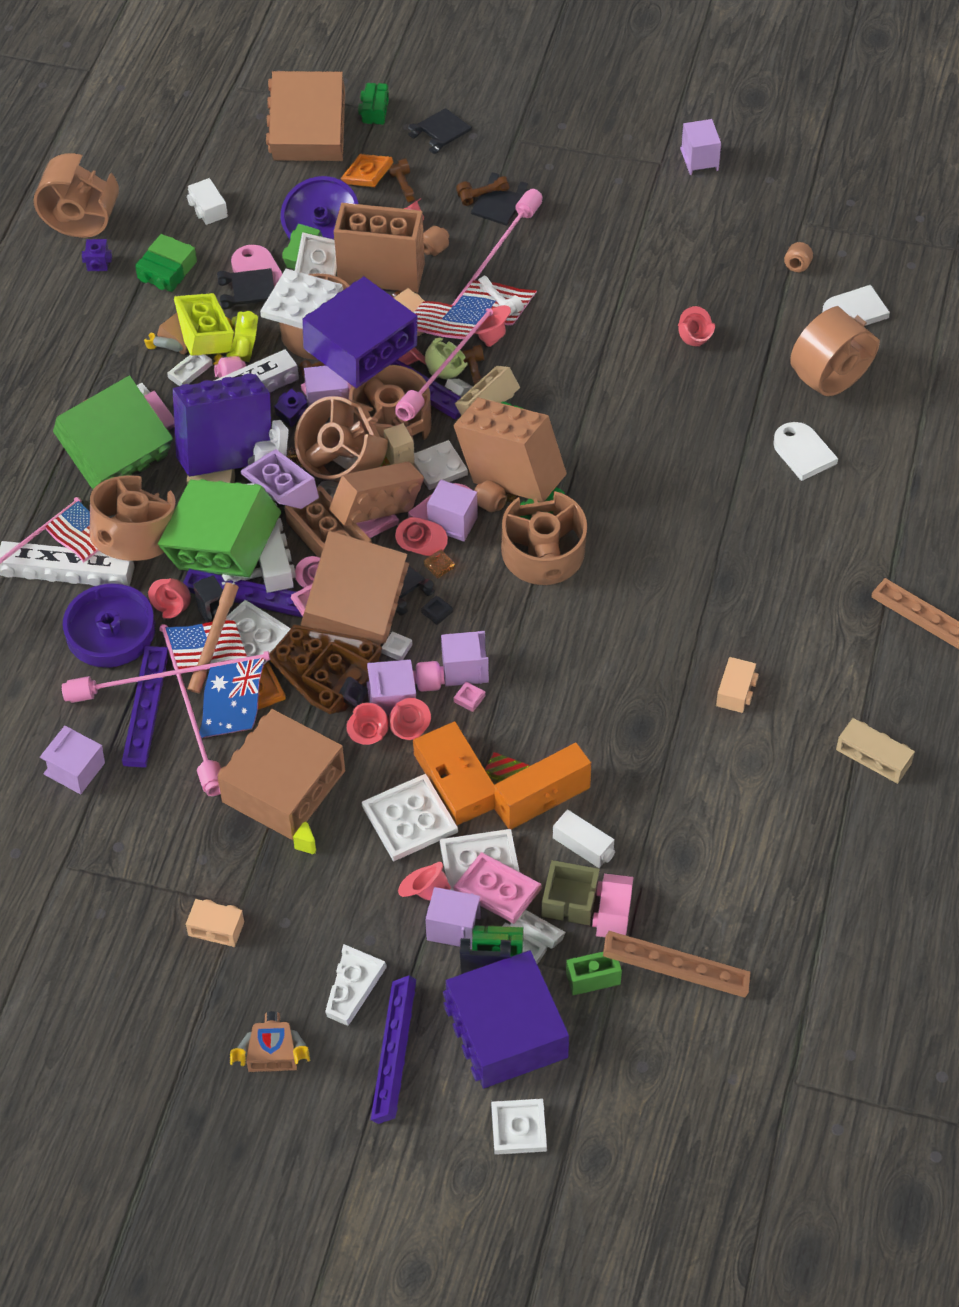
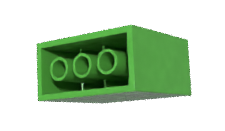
(113, 433)
(220, 527)

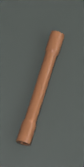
(225, 602)

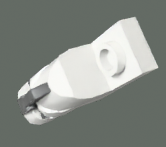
(278, 440)

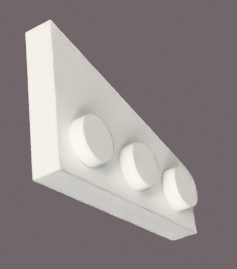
(354, 982)

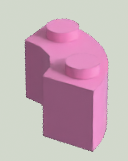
(614, 904)

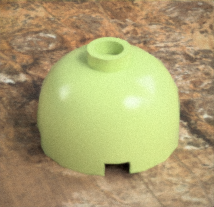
(438, 353)

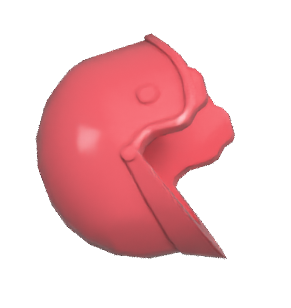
(695, 326)
(169, 597)
(409, 718)
(368, 724)

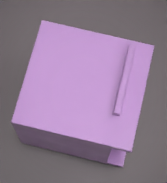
(700, 145)
(323, 383)
(453, 509)
(464, 658)
(390, 683)
(73, 759)
(451, 916)

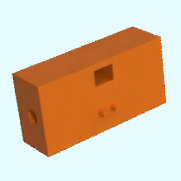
(455, 773)
(542, 786)

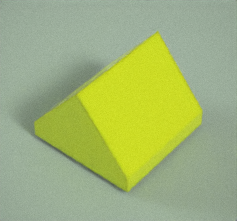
(304, 839)

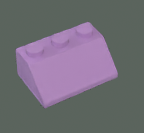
(282, 480)

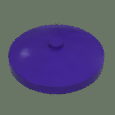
(316, 204)

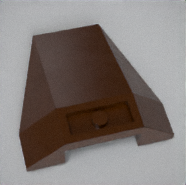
(320, 663)

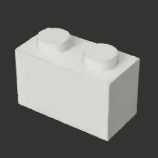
(207, 201)

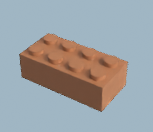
(376, 493)
(316, 520)

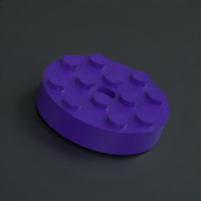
(89, 621)

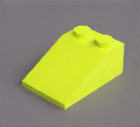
(203, 324)

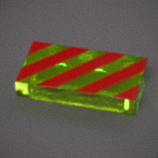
(502, 767)

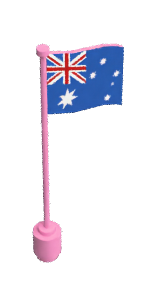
(228, 695)

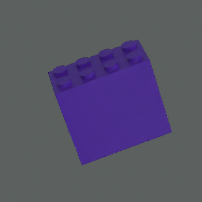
(360, 332)
(220, 423)
(506, 1019)

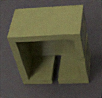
(570, 892)

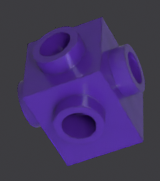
(96, 255)
(291, 406)

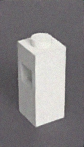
(583, 839)

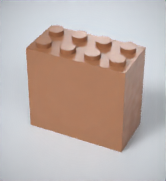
(306, 116)
(380, 245)
(510, 448)
(355, 588)
(281, 773)

